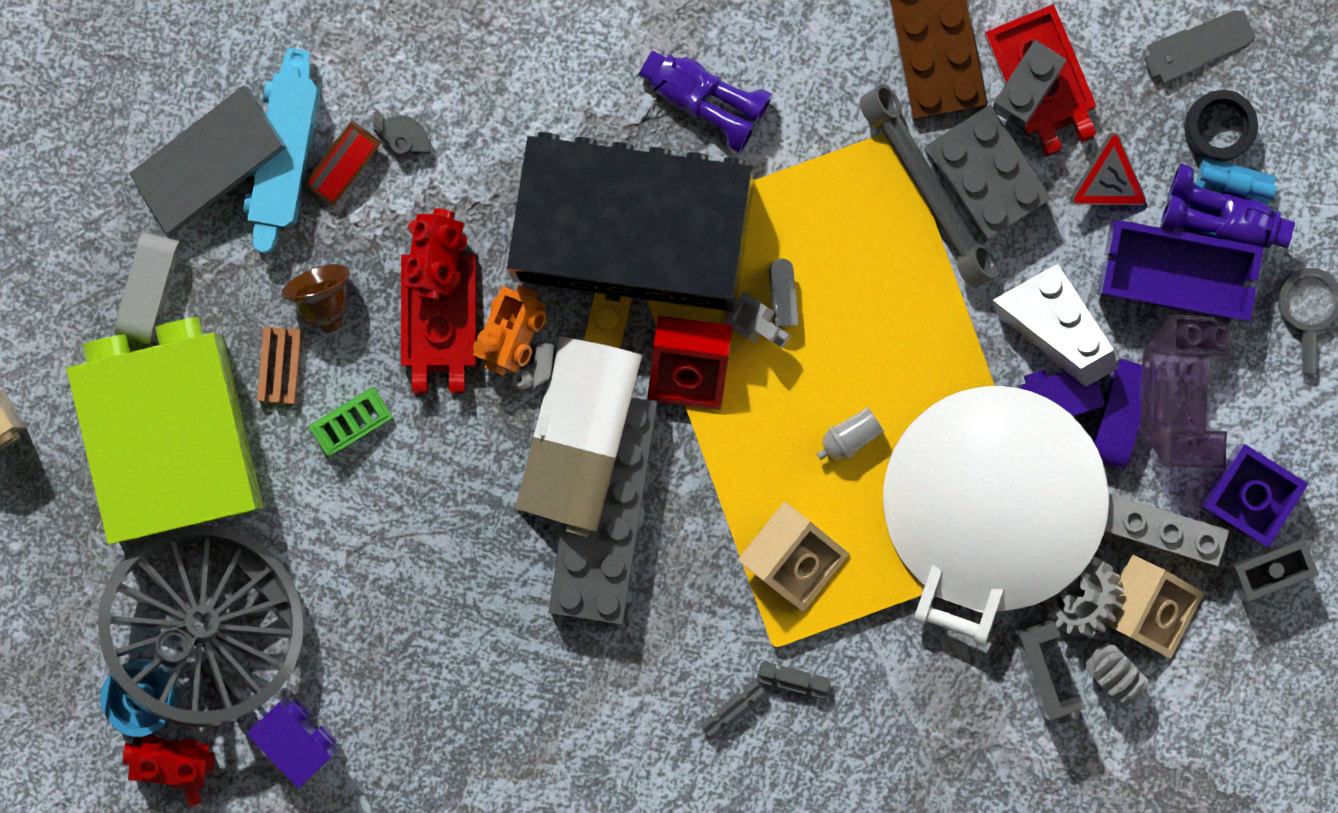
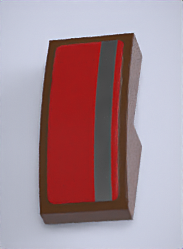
(342, 162)

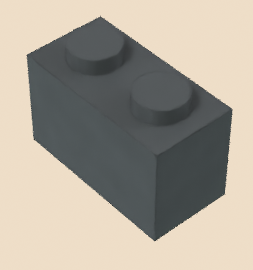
(1029, 85)
(1273, 569)

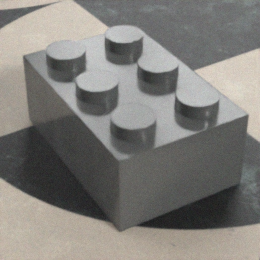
(987, 173)

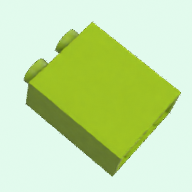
(163, 432)

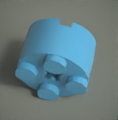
(126, 715)

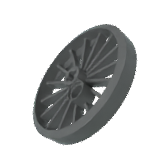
(263, 572)

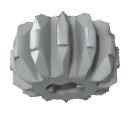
(1117, 674)

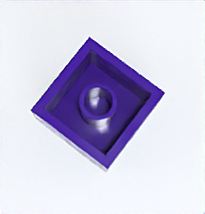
(1253, 495)
(293, 740)

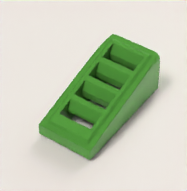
(331, 418)

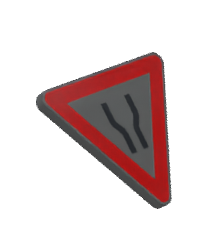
(1109, 178)

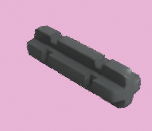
(793, 680)
(232, 689)
(733, 709)

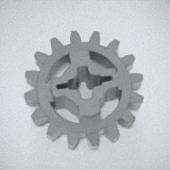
(1087, 600)

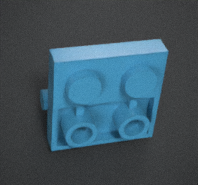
(1234, 180)

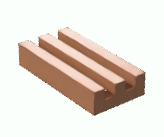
(265, 361)

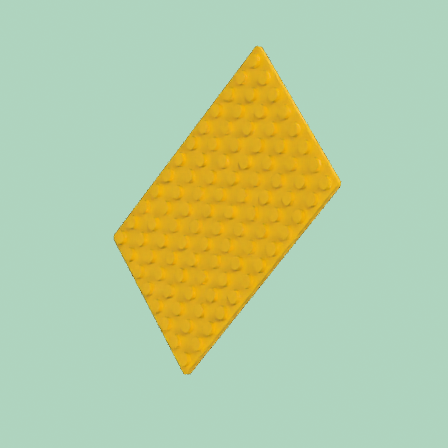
(873, 332)

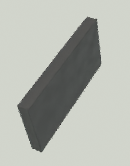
(207, 160)

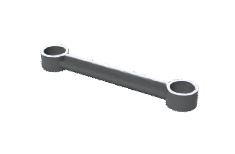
(883, 111)

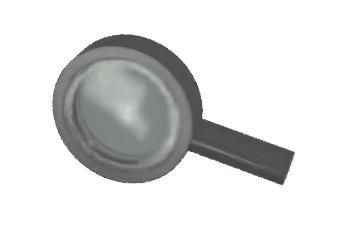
(1309, 304)

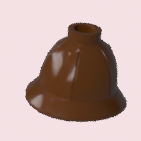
(320, 295)

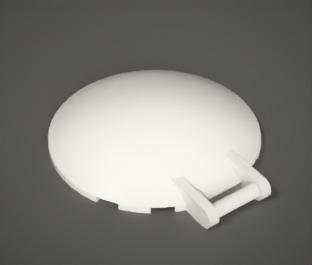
(994, 503)

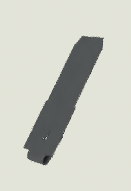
(1198, 45)

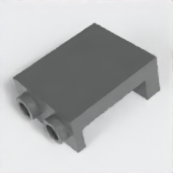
(1028, 643)

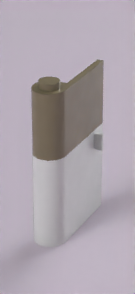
(578, 433)

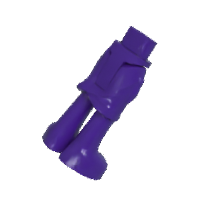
(687, 87)
(1238, 220)

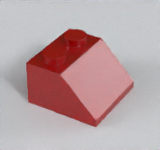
(689, 362)

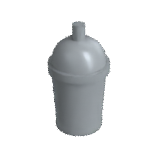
(850, 436)

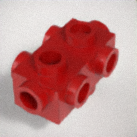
(434, 254)
(170, 763)

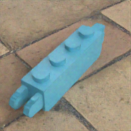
(280, 182)

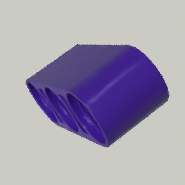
(1120, 416)

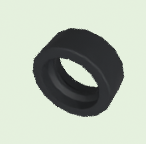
(1225, 97)

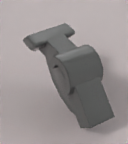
(402, 134)

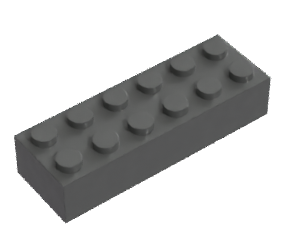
(596, 569)

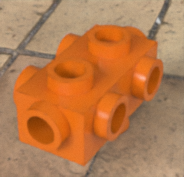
(510, 330)

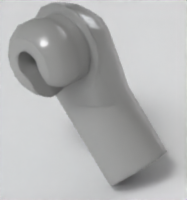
(536, 372)

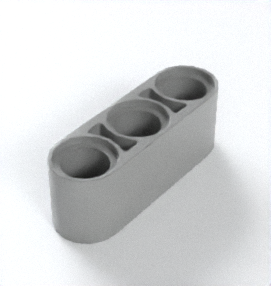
(147, 287)

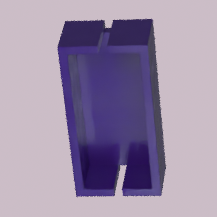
(1180, 271)

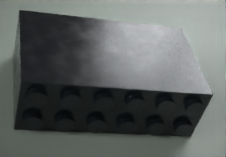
(631, 222)

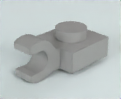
(753, 320)

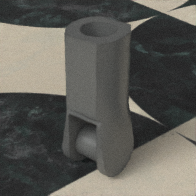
(783, 293)

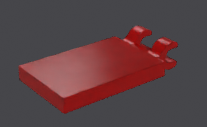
(1069, 96)
(441, 332)

